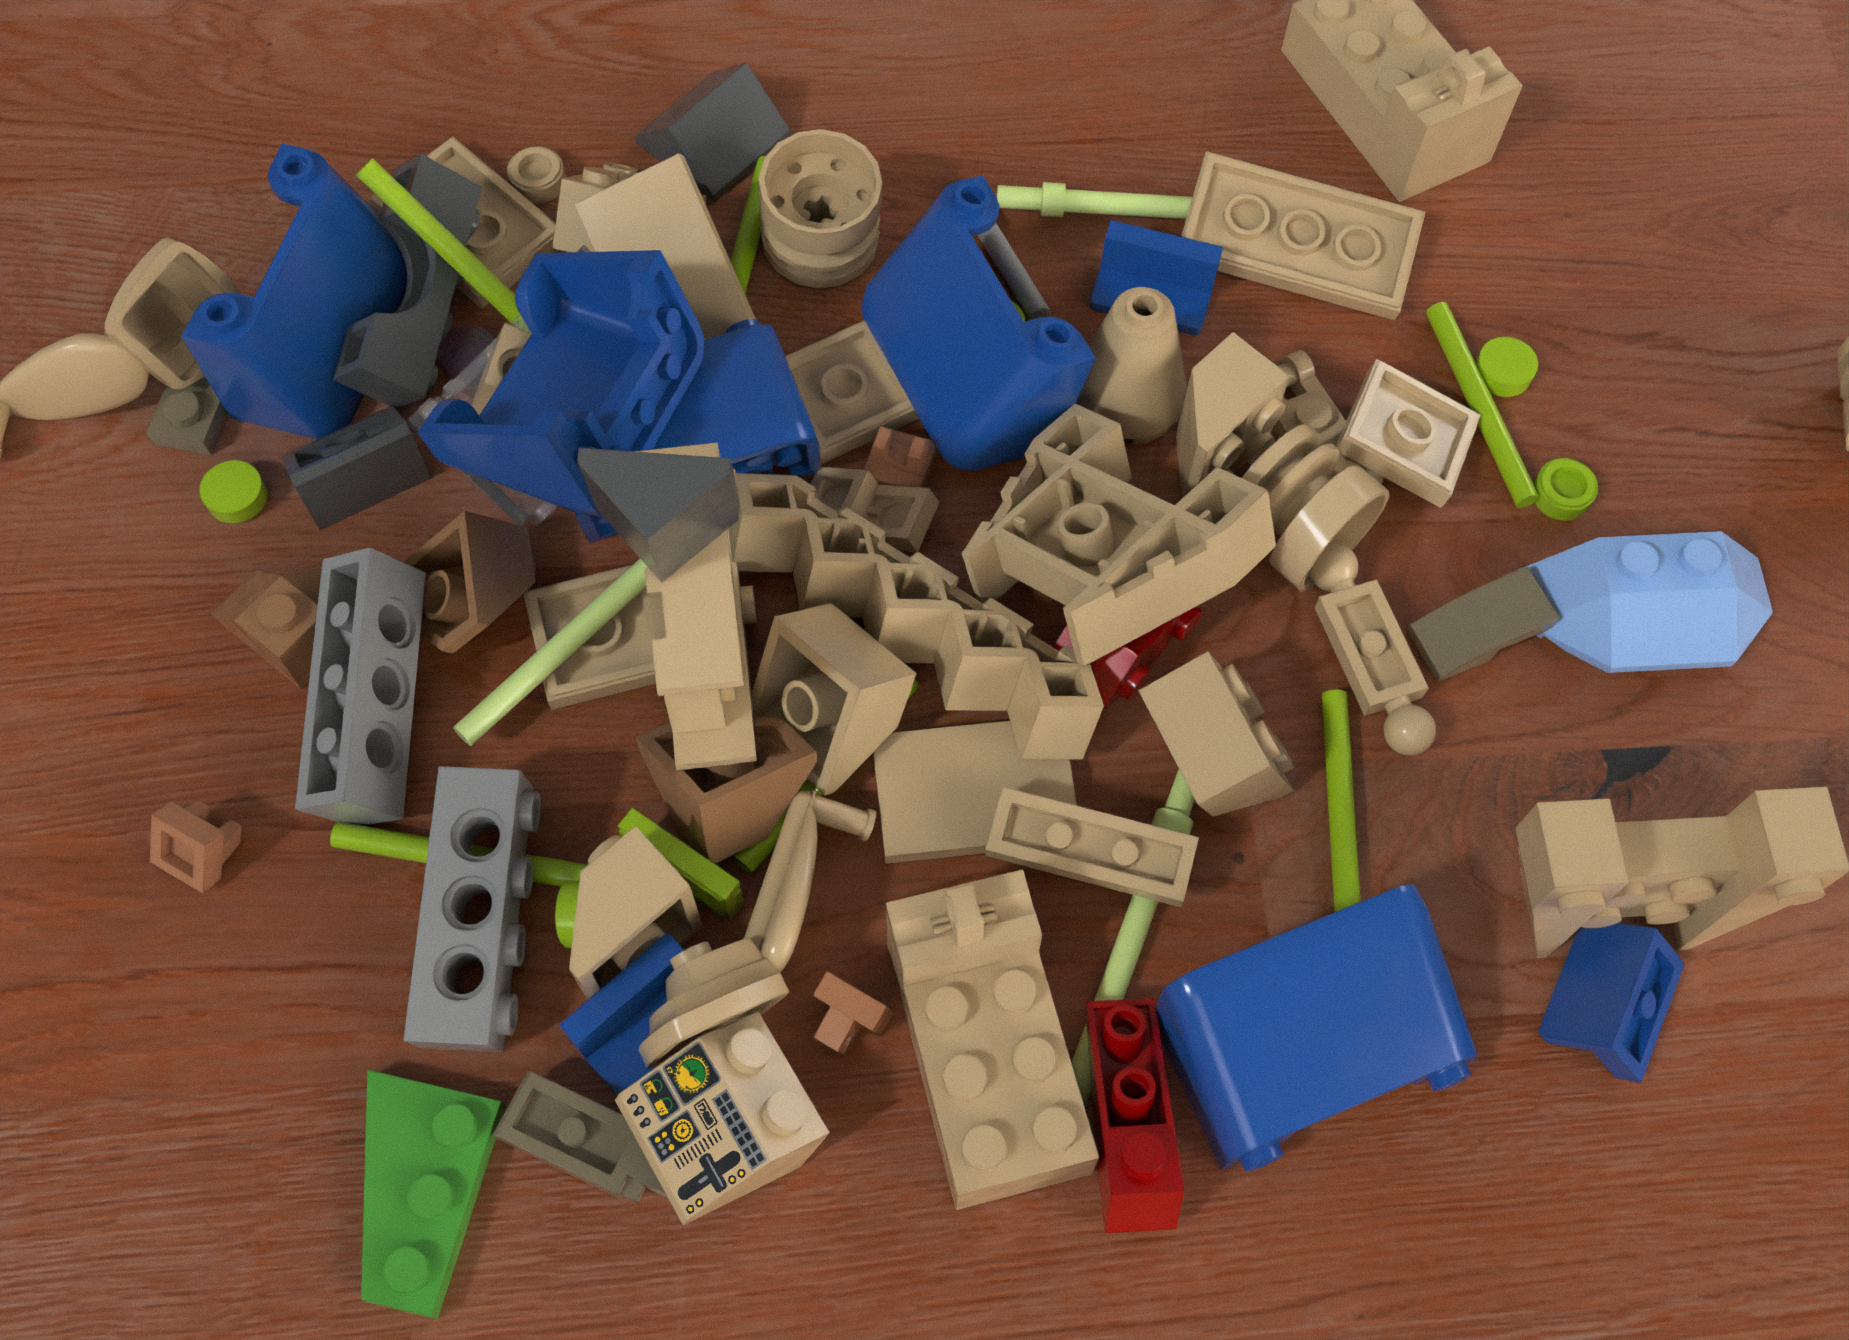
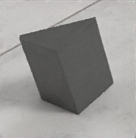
(718, 129)
(356, 467)
(662, 502)

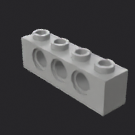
(361, 689)
(464, 807)

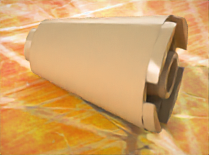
(1137, 366)

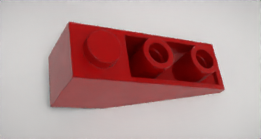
(1132, 1118)

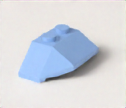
(1655, 601)

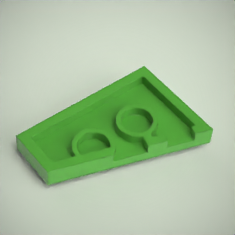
(420, 1187)

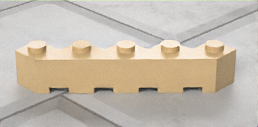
(919, 614)

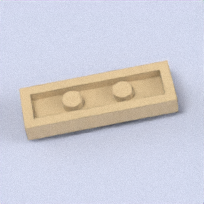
(1092, 846)

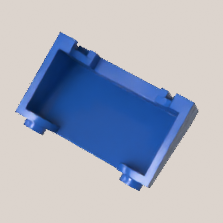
(960, 345)
(279, 350)
(598, 373)
(744, 403)
(1315, 1025)

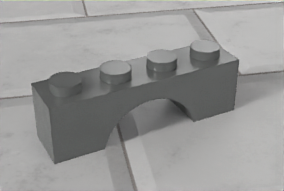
(396, 352)

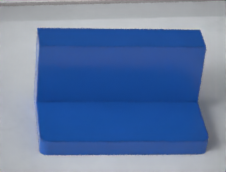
(1160, 261)
(1614, 996)
(617, 1016)

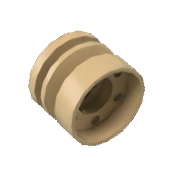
(820, 208)
(1309, 506)

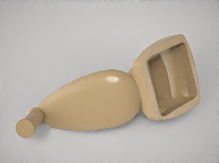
(141, 338)
(745, 976)

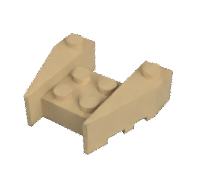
(1109, 547)
(704, 650)
(1683, 872)

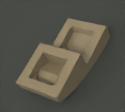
(1481, 623)

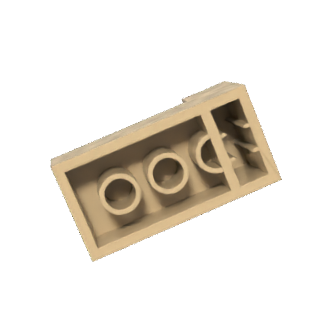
(1401, 89)
(988, 1039)

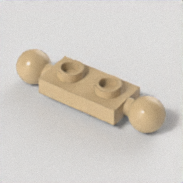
(1372, 650)

